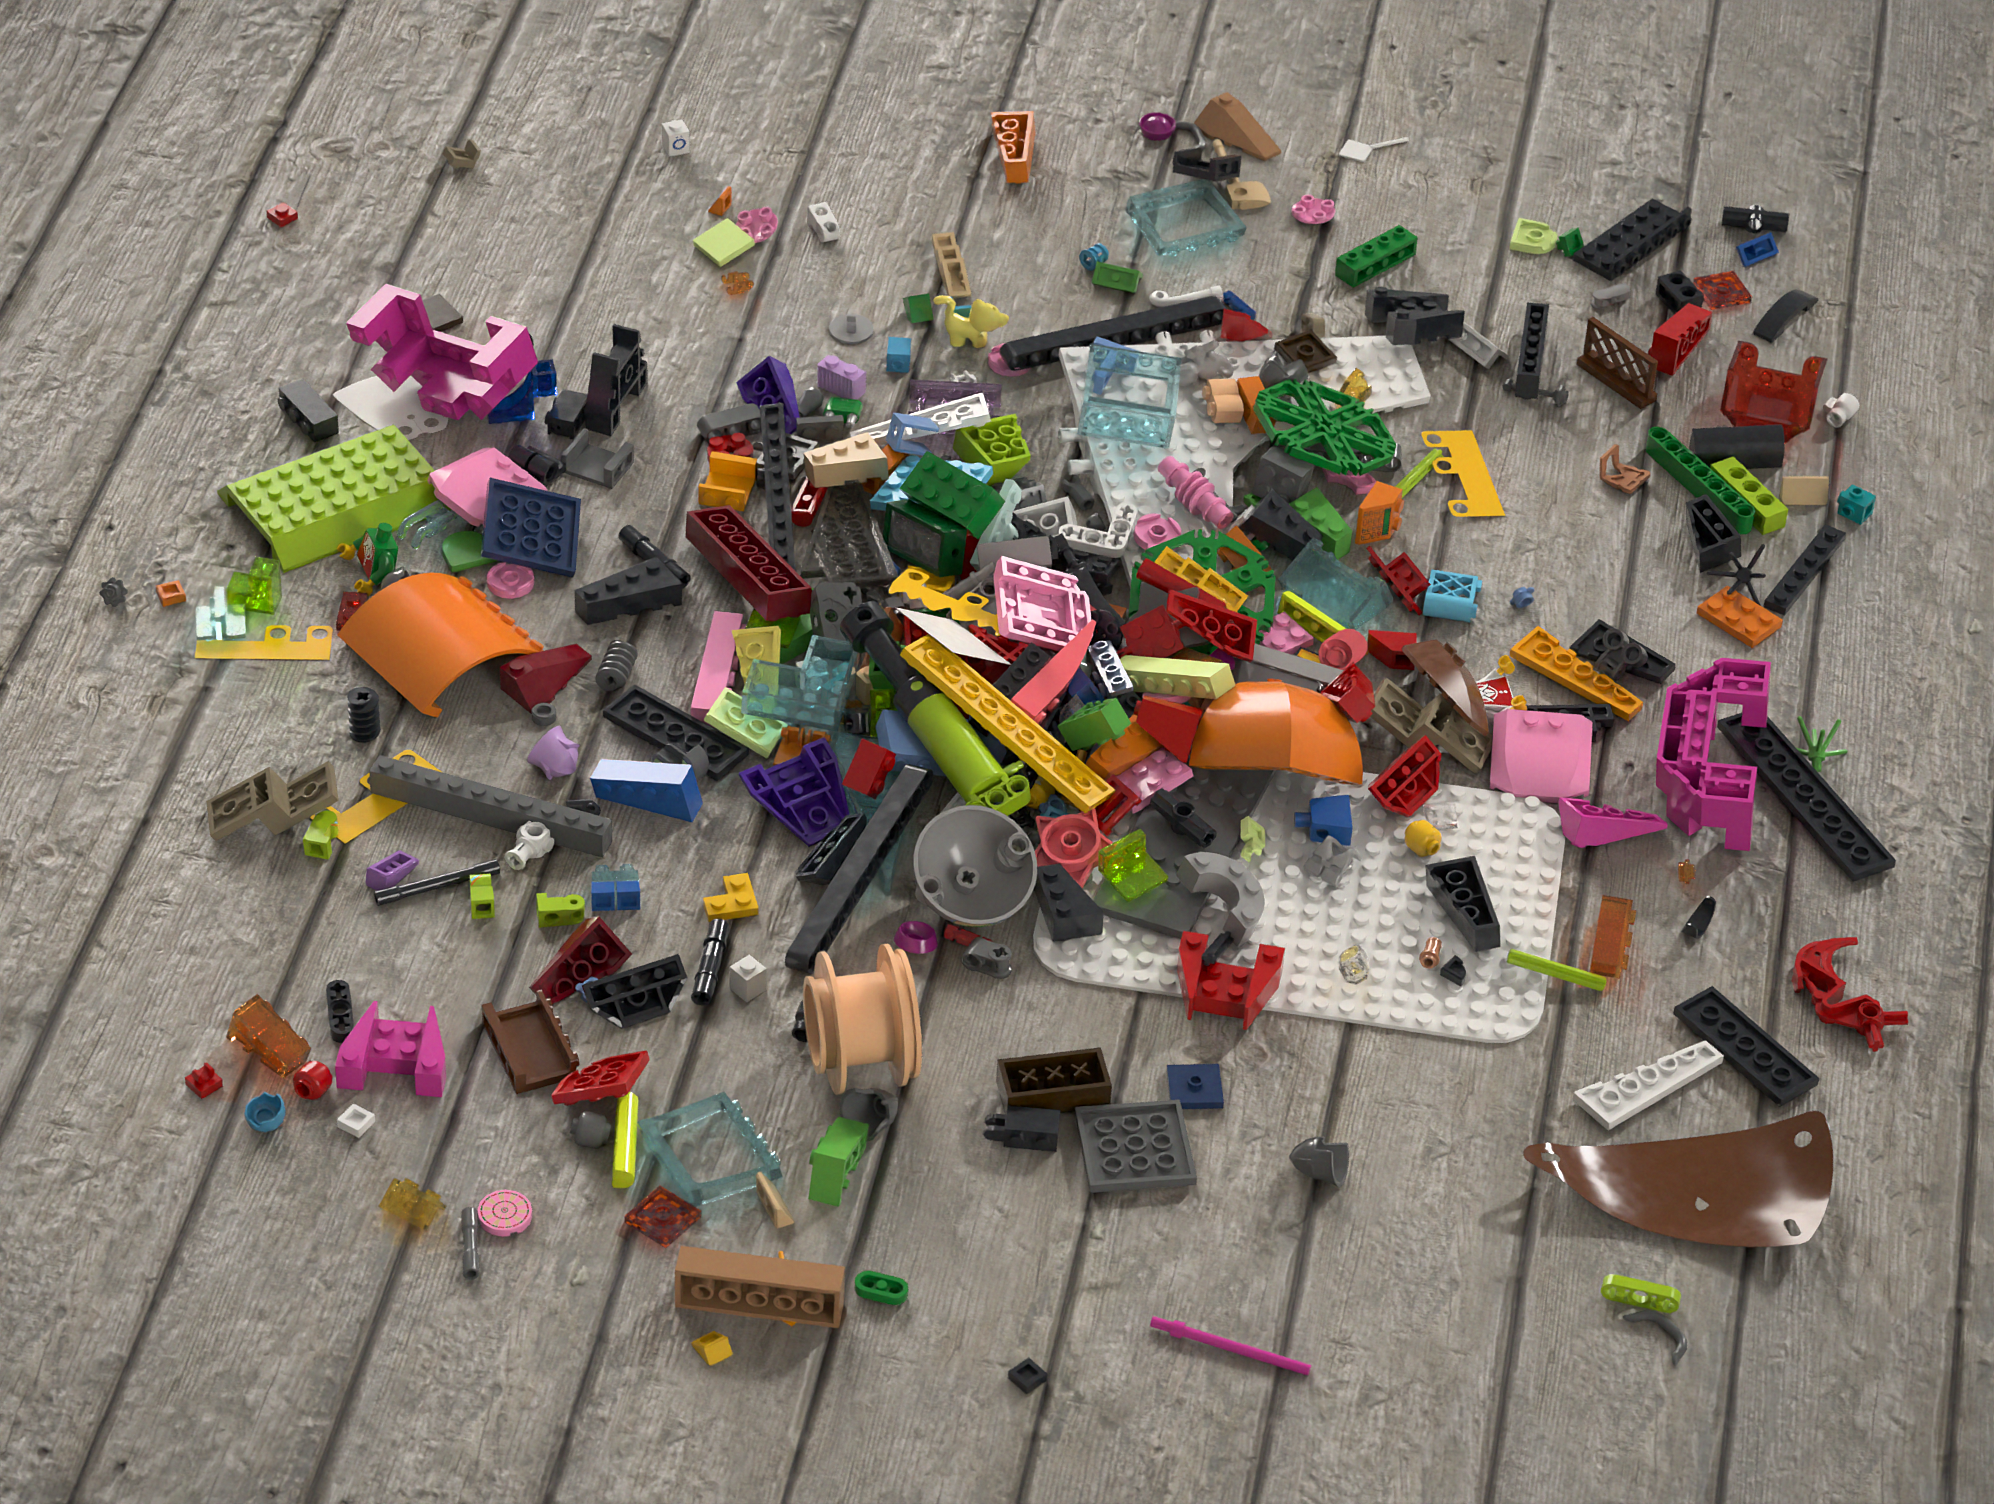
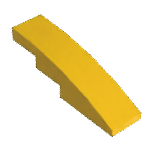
(1206, 580)

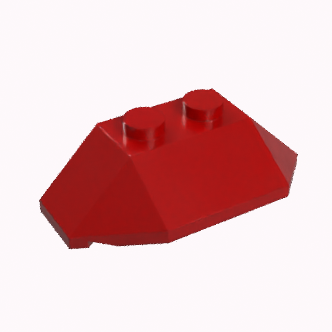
(1240, 328)
(1409, 779)

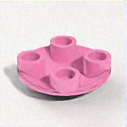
(1313, 210)
(758, 223)

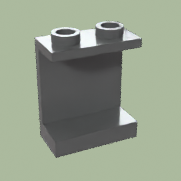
(597, 463)

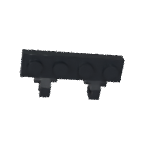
(1599, 714)

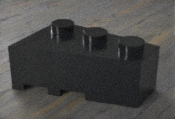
(1279, 525)
(1710, 534)
(1065, 905)

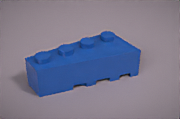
(649, 786)

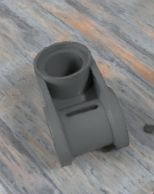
(986, 957)

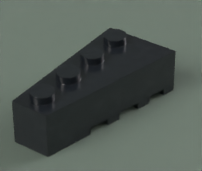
(628, 592)
(1465, 899)

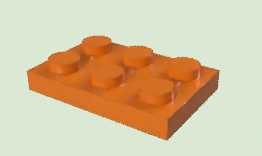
(1739, 617)

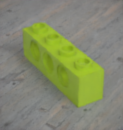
(1769, 511)

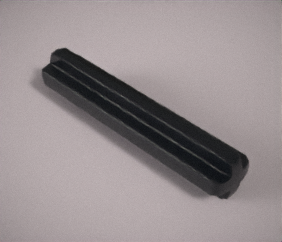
(1217, 948)

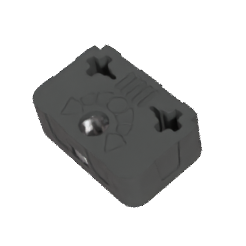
(830, 605)

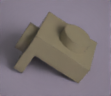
(463, 157)

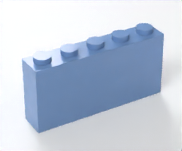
(899, 738)

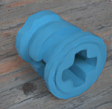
(1093, 253)

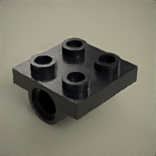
(537, 463)

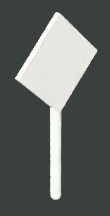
(1360, 151)

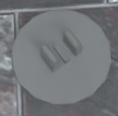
(851, 329)

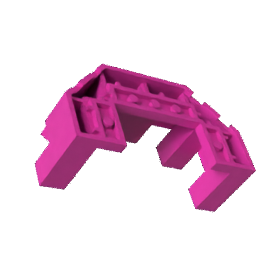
(451, 370)
(1700, 790)

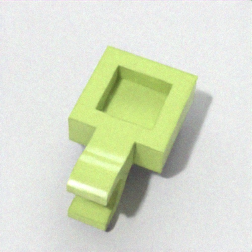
(1253, 837)

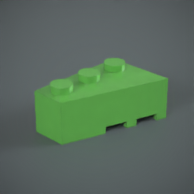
(1326, 520)
(834, 1158)

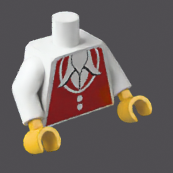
(1497, 691)

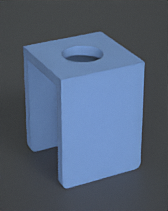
(903, 420)

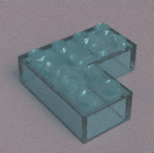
(804, 695)

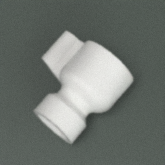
(1840, 409)

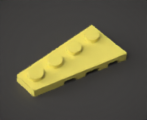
(757, 643)

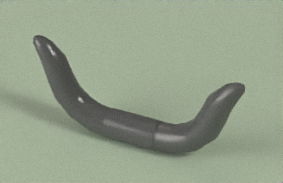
(1195, 130)
(1667, 1325)

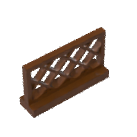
(1613, 373)

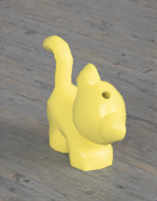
(982, 319)

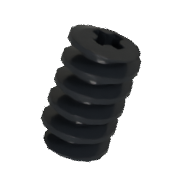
(363, 714)

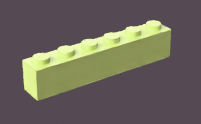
(1178, 676)

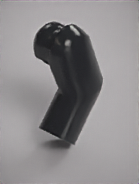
(584, 805)

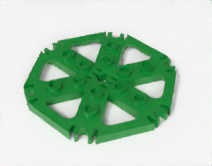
(1316, 424)
(1205, 554)

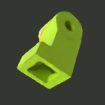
(319, 835)
(481, 893)
(559, 910)

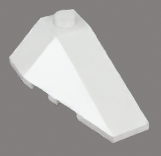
(1049, 515)

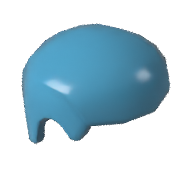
(265, 1112)

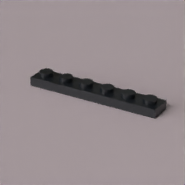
(1804, 570)

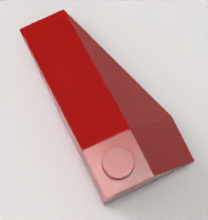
(1220, 626)

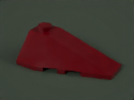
(541, 675)
(587, 953)

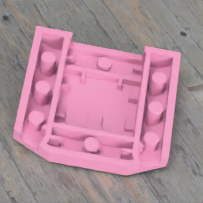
(465, 481)
(1038, 604)
(1541, 754)

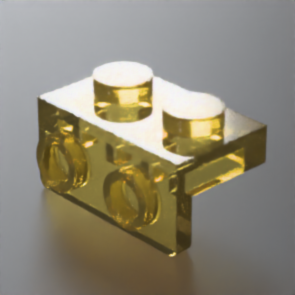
(411, 1204)

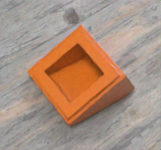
(722, 203)

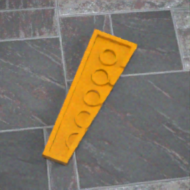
(1546, 656)

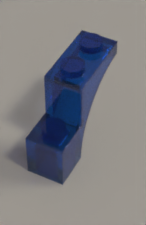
(519, 405)

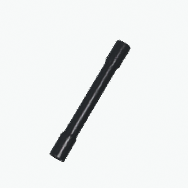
(396, 893)

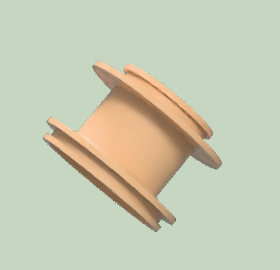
(863, 1018)

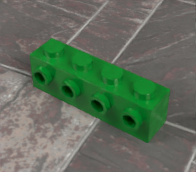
(1376, 256)

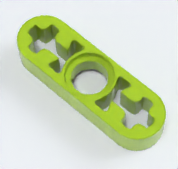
(1652, 1289)

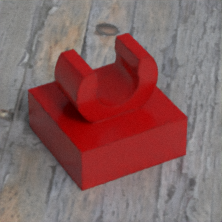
(203, 1081)

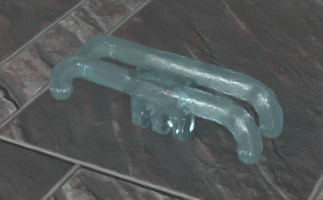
(436, 522)

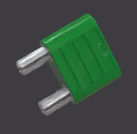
(848, 408)

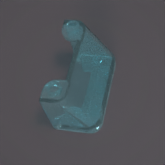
(1335, 587)

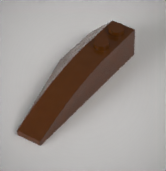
(1451, 678)

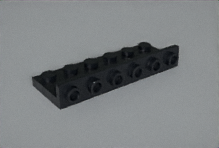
(1632, 239)

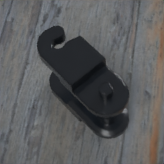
(1025, 815)

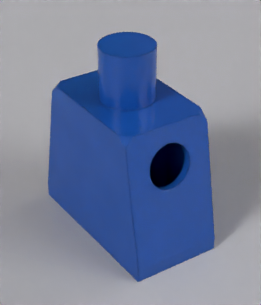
(1327, 818)

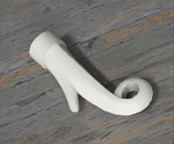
(1161, 298)

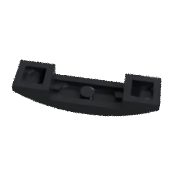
(1781, 312)

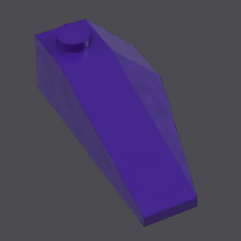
(771, 384)

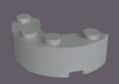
(1232, 884)

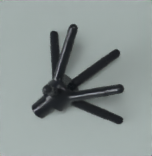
(1743, 575)

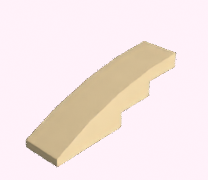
(951, 265)

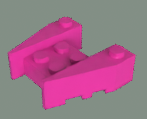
(393, 1049)

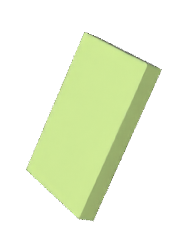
(752, 731)

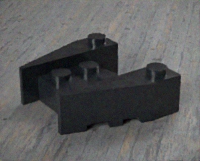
(1413, 315)
(613, 379)

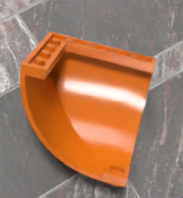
(1278, 729)

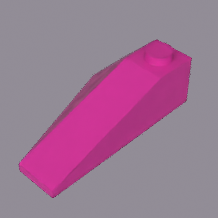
(1598, 826)

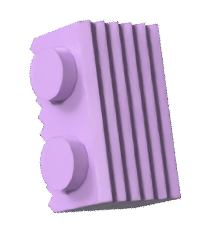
(841, 378)

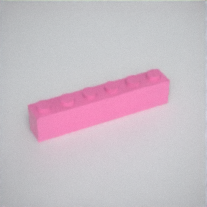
(717, 663)

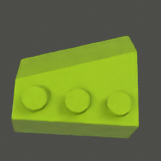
(995, 445)

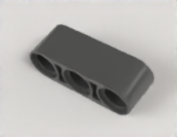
(741, 419)

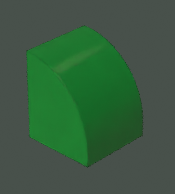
(918, 308)

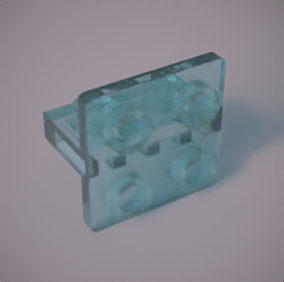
(220, 620)

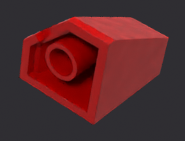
(1169, 723)

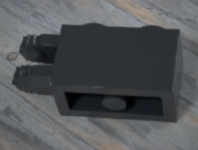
(1024, 1128)

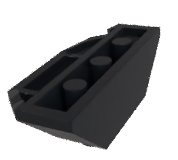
(832, 851)
(637, 992)

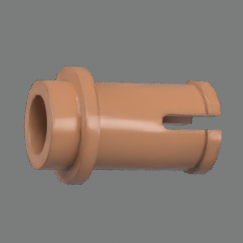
(1430, 956)

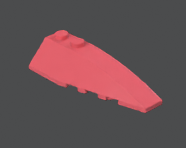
(1052, 680)

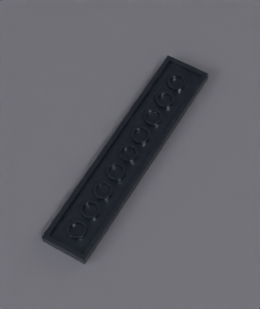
(1809, 797)

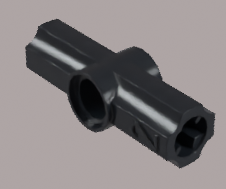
(1755, 219)
(1183, 818)

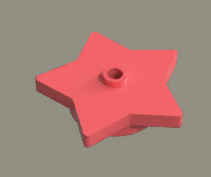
(1072, 842)

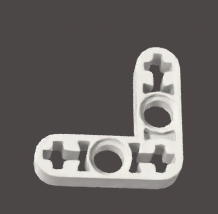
(1105, 539)

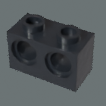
(1677, 291)

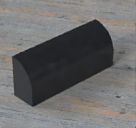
(1750, 445)

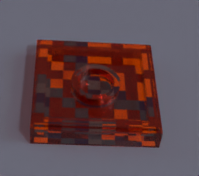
(1722, 290)
(662, 1216)

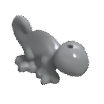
(1203, 363)

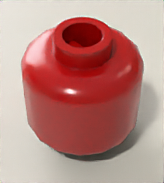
(312, 1080)

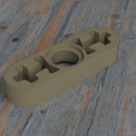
(1313, 322)

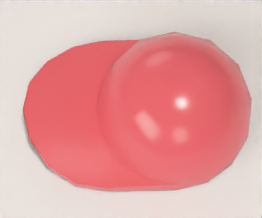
(1343, 649)

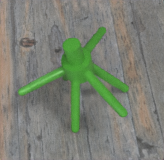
(1817, 751)

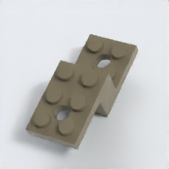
(1436, 721)
(272, 801)

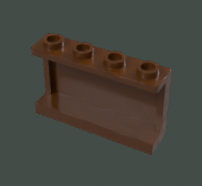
(530, 1044)

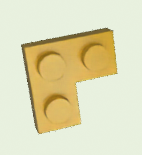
(737, 901)

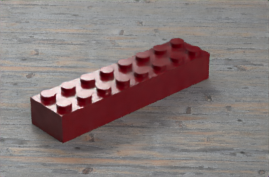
(748, 563)

